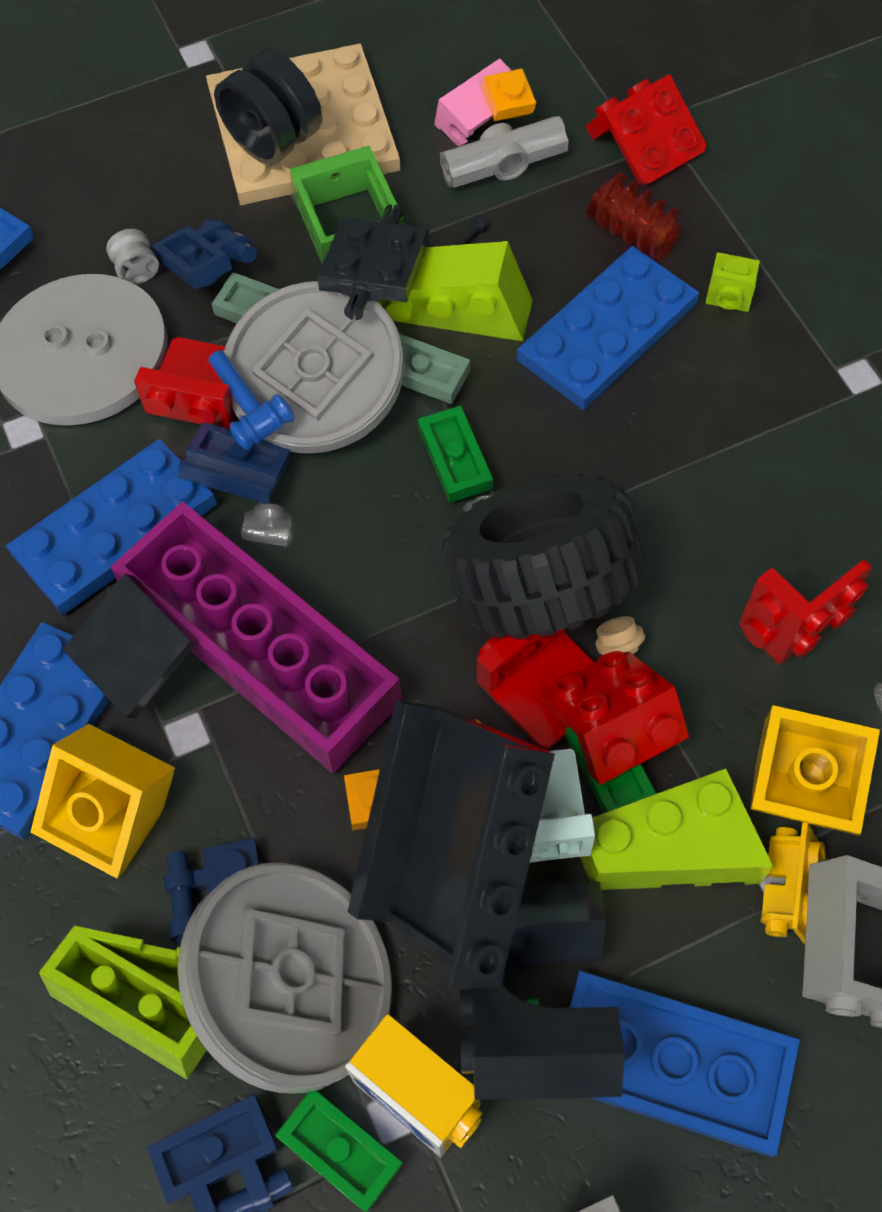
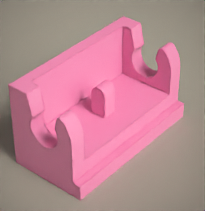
(466, 106)

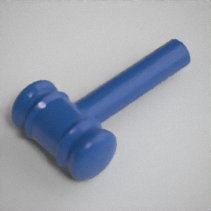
(259, 419)

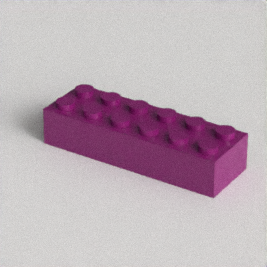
(264, 637)

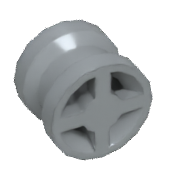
(132, 256)

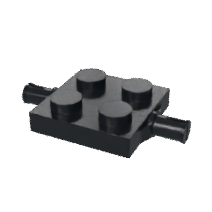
(373, 260)

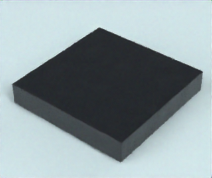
(130, 645)

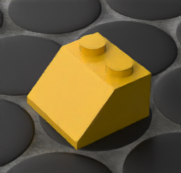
(814, 769)
(100, 798)

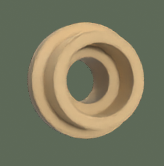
(619, 635)

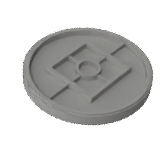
(78, 348)
(328, 367)
(283, 977)

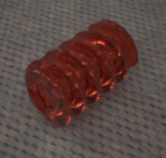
(635, 218)

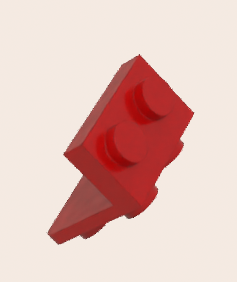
(650, 128)
(186, 386)
(790, 625)
(519, 670)
(618, 712)

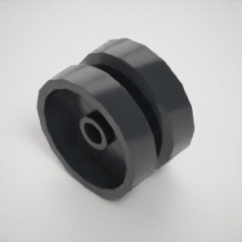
(268, 106)

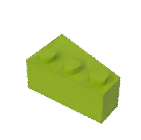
(468, 292)
(678, 837)
(127, 992)

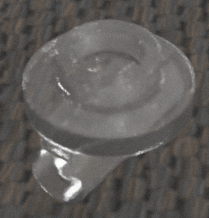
(267, 525)

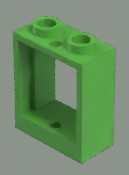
(315, 185)

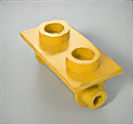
(787, 904)

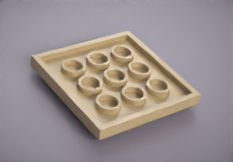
(350, 121)

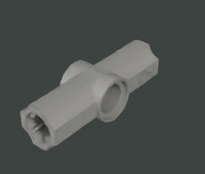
(504, 151)

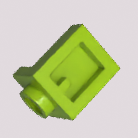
(732, 282)

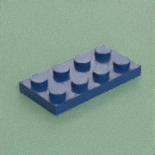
(607, 327)
(78, 543)
(39, 705)
(697, 1066)

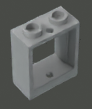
(830, 936)

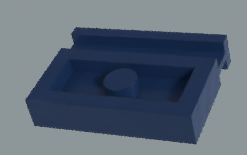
(222, 464)

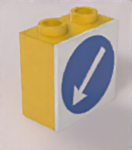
(416, 1087)

